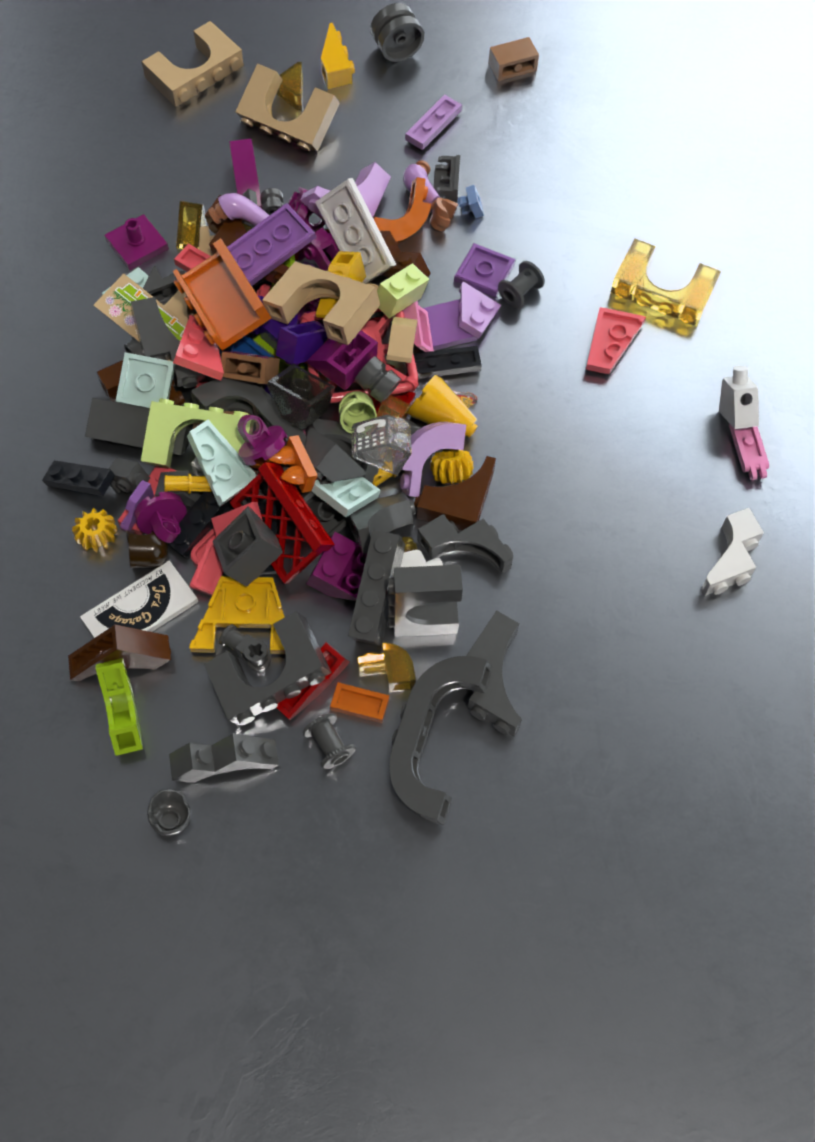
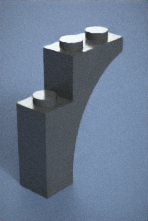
(159, 341)
(494, 703)

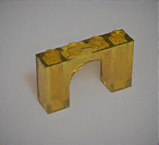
(684, 304)

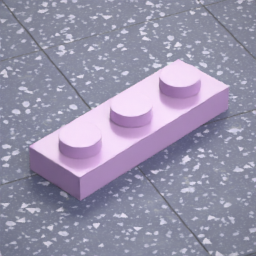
(433, 122)

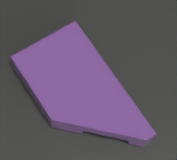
(142, 491)

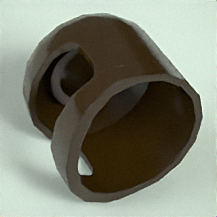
(146, 550)

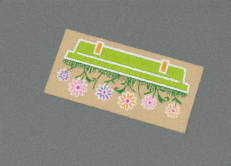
(117, 306)

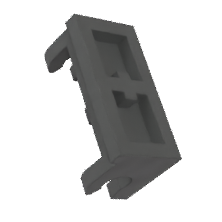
(447, 177)

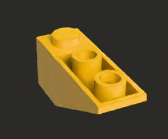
(335, 64)
(346, 265)

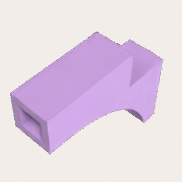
(370, 183)

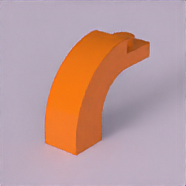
(414, 216)

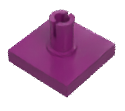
(136, 242)

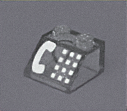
(382, 442)

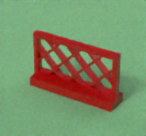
(298, 511)

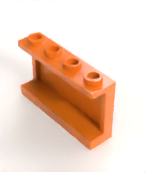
(222, 298)

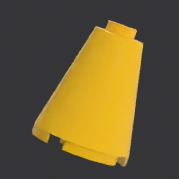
(441, 404)

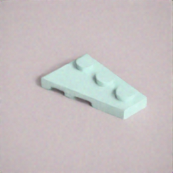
(219, 462)

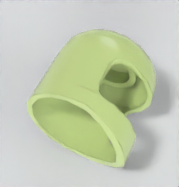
(355, 408)

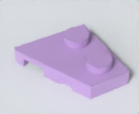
(475, 310)

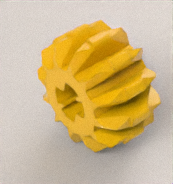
(452, 466)
(95, 520)

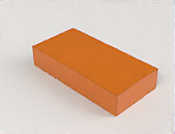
(359, 702)

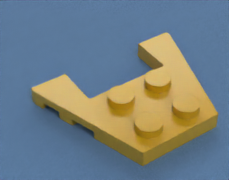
(242, 606)

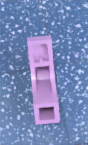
(424, 443)

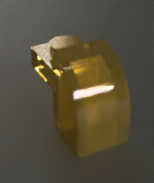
(393, 662)

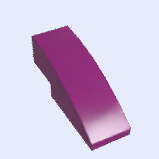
(245, 167)

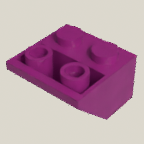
(342, 361)
(339, 569)

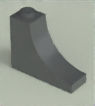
(381, 515)

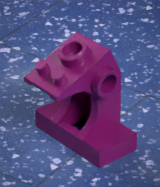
(315, 249)

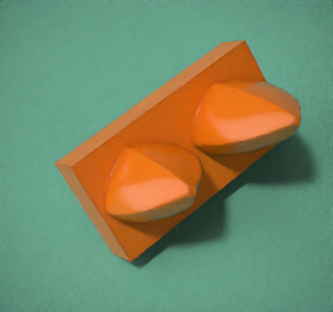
(301, 468)

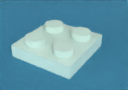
(144, 380)

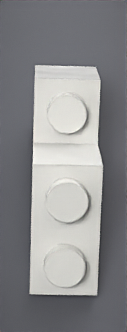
(735, 564)

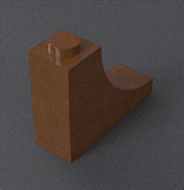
(458, 502)
(135, 646)

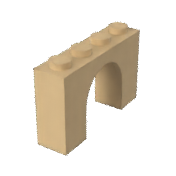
(182, 84)
(306, 130)
(305, 283)

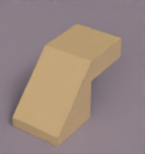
(402, 339)

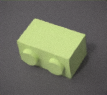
(401, 290)

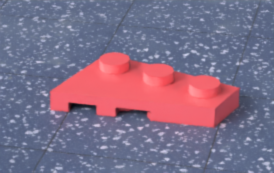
(611, 338)
(197, 352)

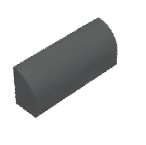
(125, 424)

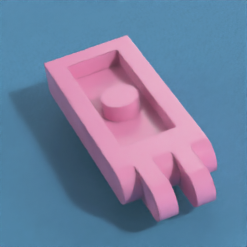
(750, 451)

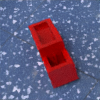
(295, 705)

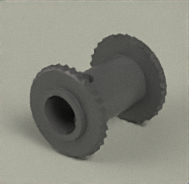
(528, 277)
(329, 740)

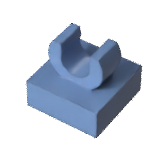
(471, 202)

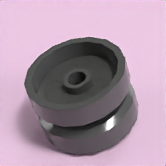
(397, 32)

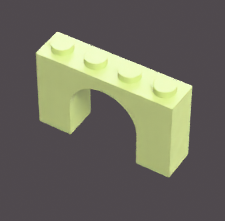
(168, 420)

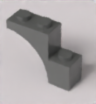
(480, 539)
(232, 753)

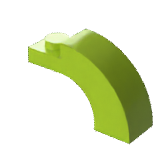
(120, 707)

